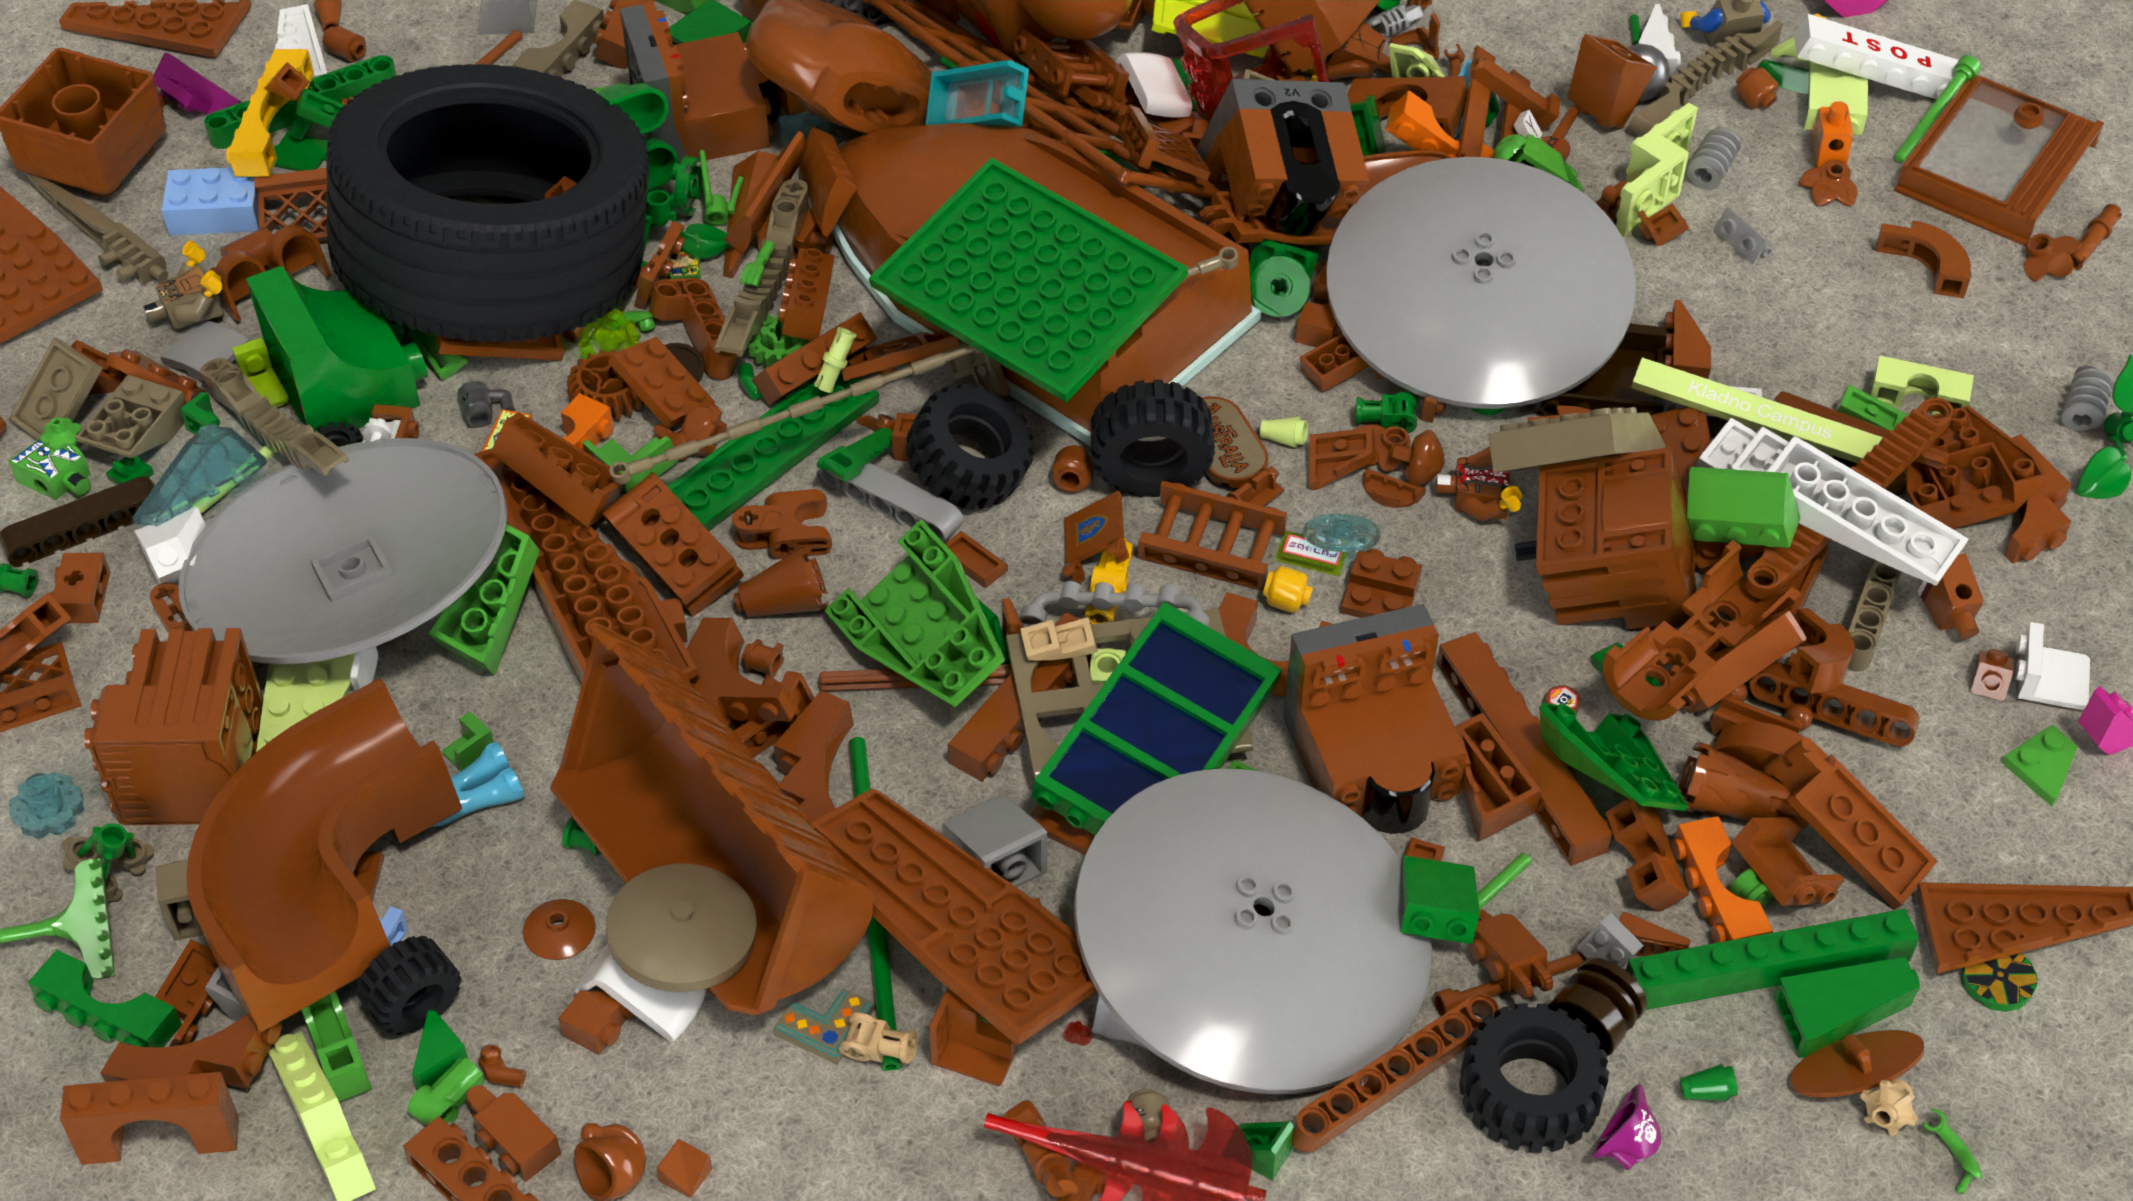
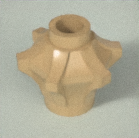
(1890, 1105)

